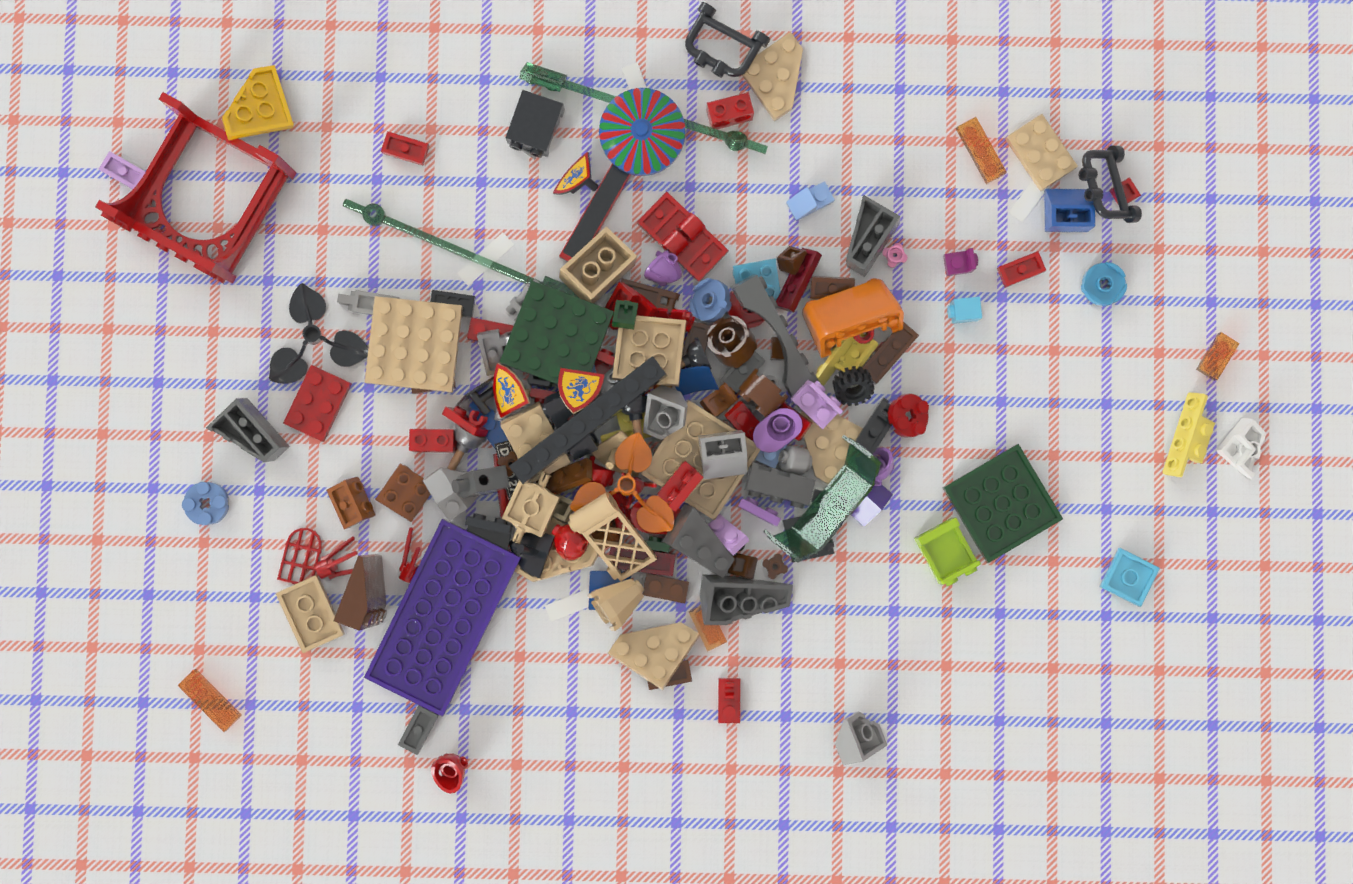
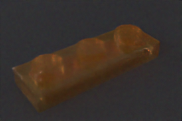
(981, 150)
(209, 700)

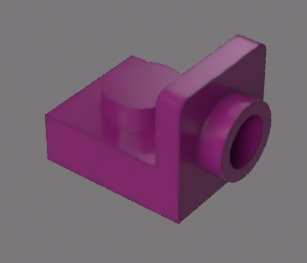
(960, 262)

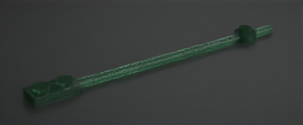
(556, 81)
(382, 218)

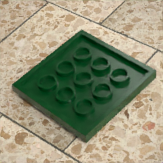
(555, 333)
(1002, 503)

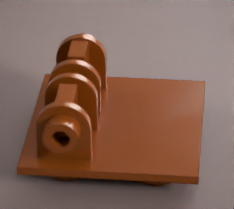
(404, 492)

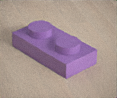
(751, 506)

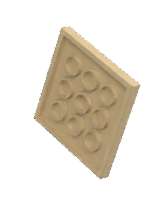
(413, 344)
(682, 446)

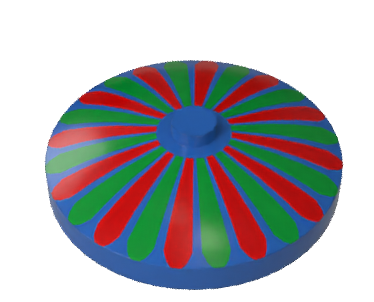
(642, 131)

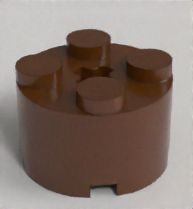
(731, 341)
(762, 392)

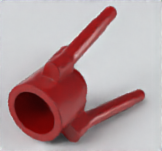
(639, 487)
(328, 566)
(408, 568)

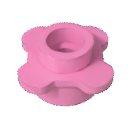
(897, 249)

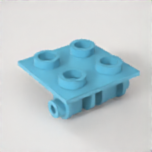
(764, 268)

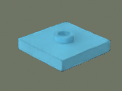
(1129, 577)

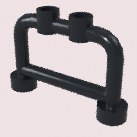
(719, 67)
(1113, 155)

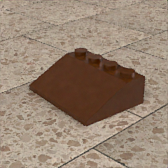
(364, 595)

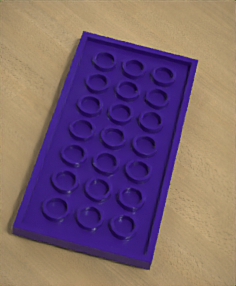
(442, 617)

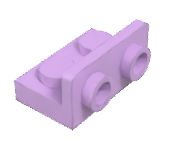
(816, 403)

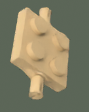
(531, 508)

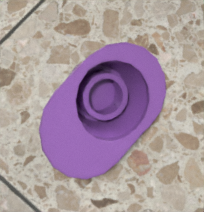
(777, 430)

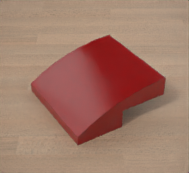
(625, 292)

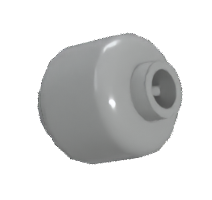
(795, 460)

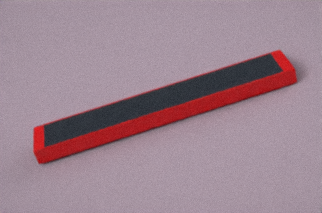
(596, 212)

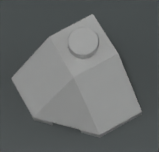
(664, 412)
(440, 487)
(859, 739)

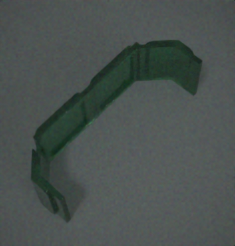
(832, 505)

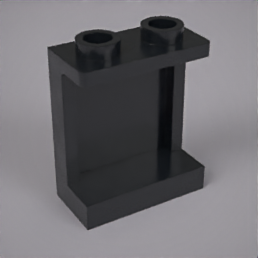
(534, 124)

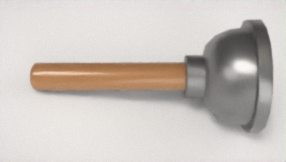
(465, 442)

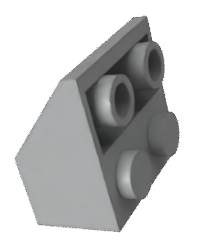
(723, 454)

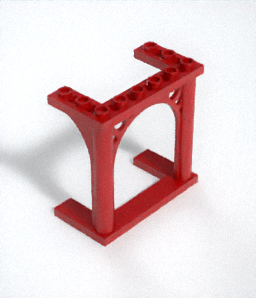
(133, 209)

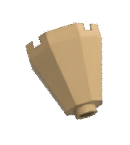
(617, 601)

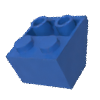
(1068, 211)

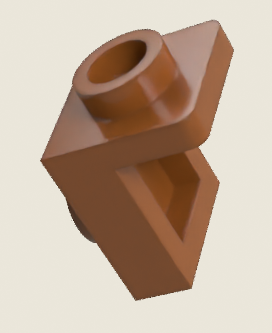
(719, 400)

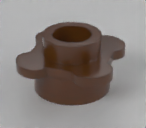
(511, 457)
(772, 572)

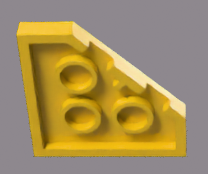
(258, 106)

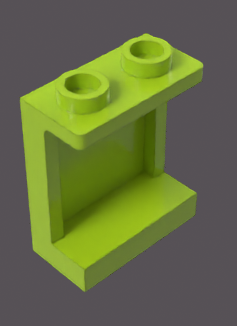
(947, 552)

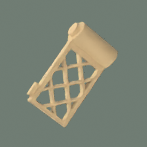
(594, 517)

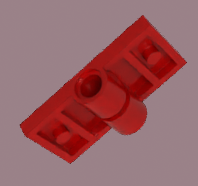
(683, 235)

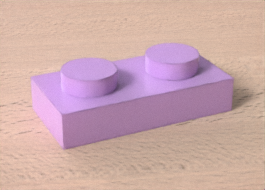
(121, 170)
(728, 534)

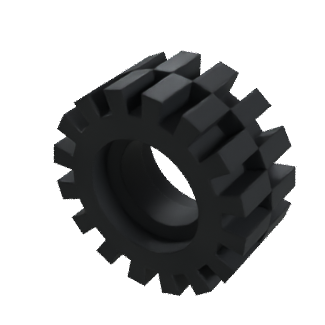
(855, 394)

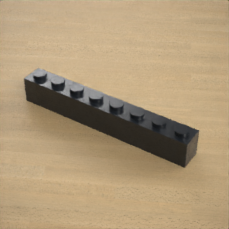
(588, 420)

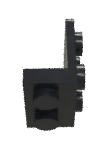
(494, 531)

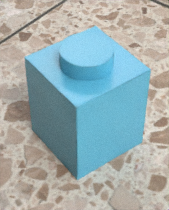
(965, 310)

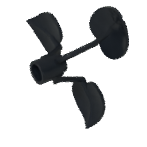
(308, 306)

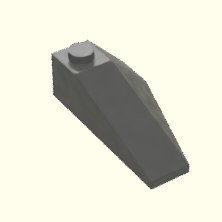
(740, 598)

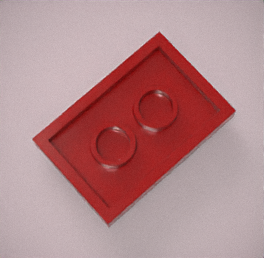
(317, 403)

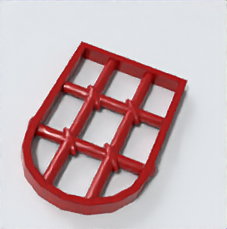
(309, 550)

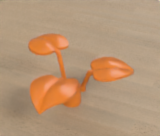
(634, 456)

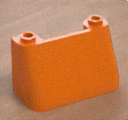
(851, 314)

